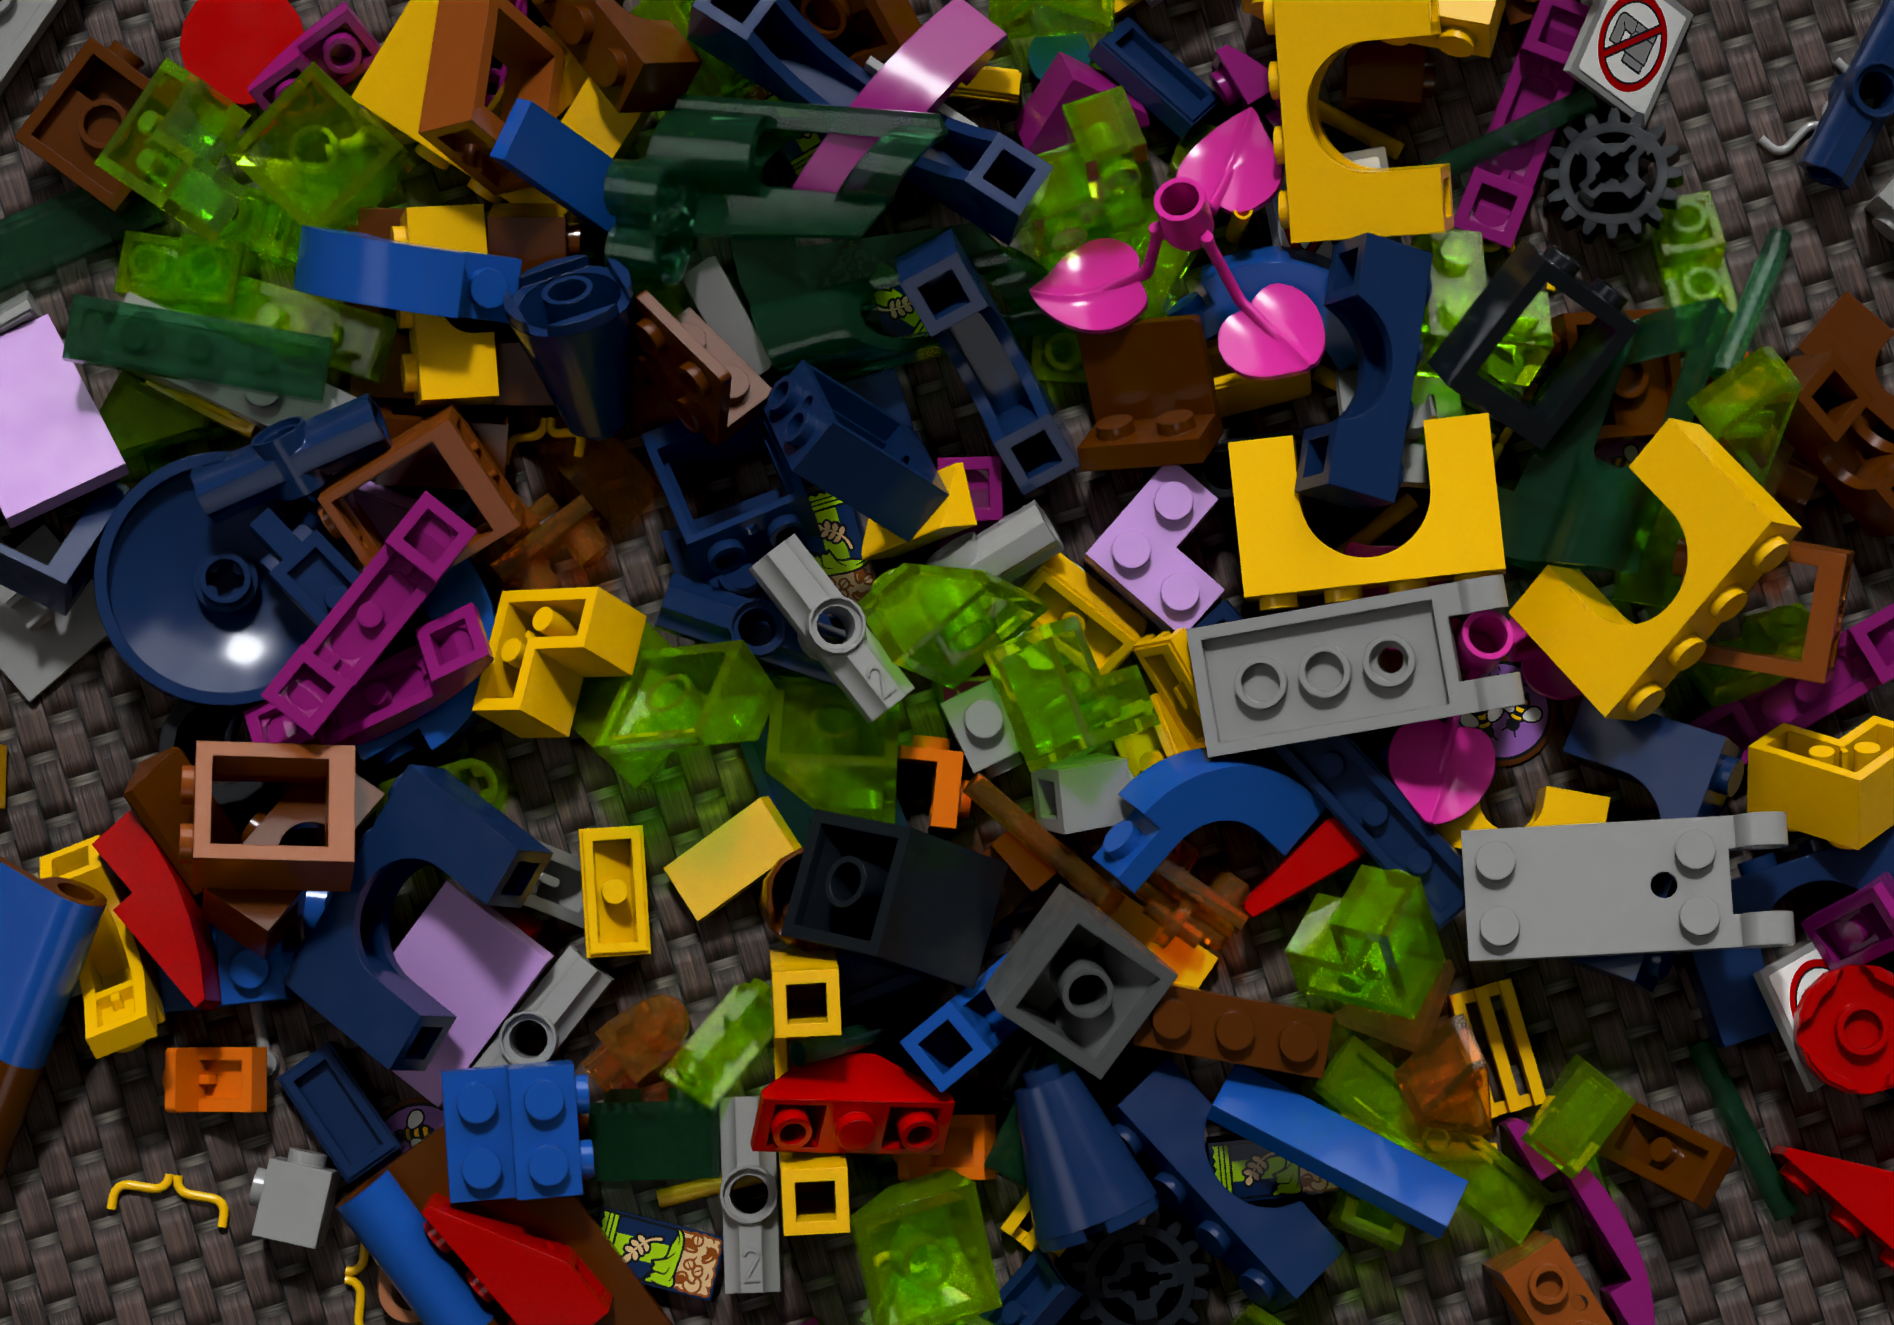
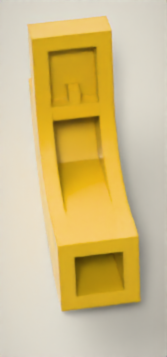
(118, 973)

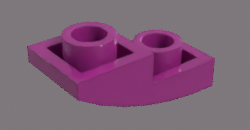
(335, 43)
(1244, 83)

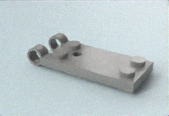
(1321, 673)
(1591, 891)

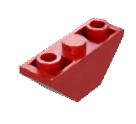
(852, 1107)

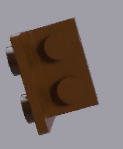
(694, 370)
(1149, 395)

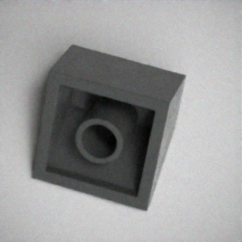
(1079, 982)

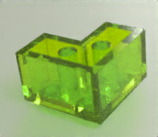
(172, 150)
(1097, 180)
(1457, 281)
(1061, 700)
(1370, 945)

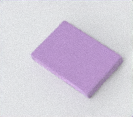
(49, 427)
(474, 968)

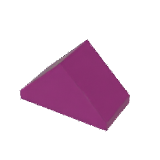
(1042, 122)

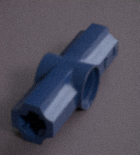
(1849, 125)
(291, 458)
(713, 616)

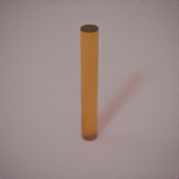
(1043, 844)

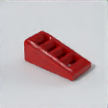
(1315, 858)

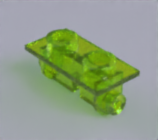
(724, 1044)

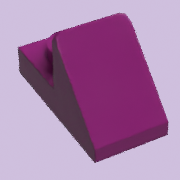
(1855, 926)

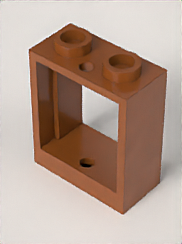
(458, 79)
(465, 456)
(1823, 624)
(271, 865)
(1544, 1284)

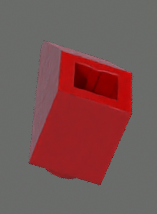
(1859, 1194)
(523, 1270)

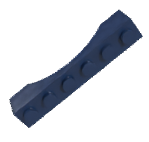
(970, 172)

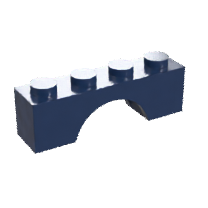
(1381, 299)
(988, 359)
(1268, 1249)

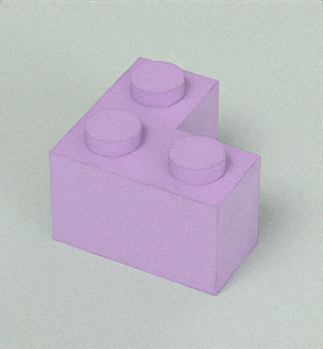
(1143, 555)

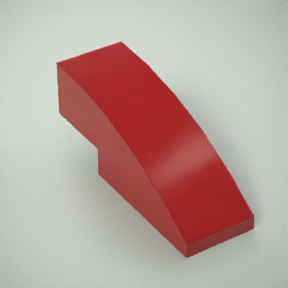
(162, 911)

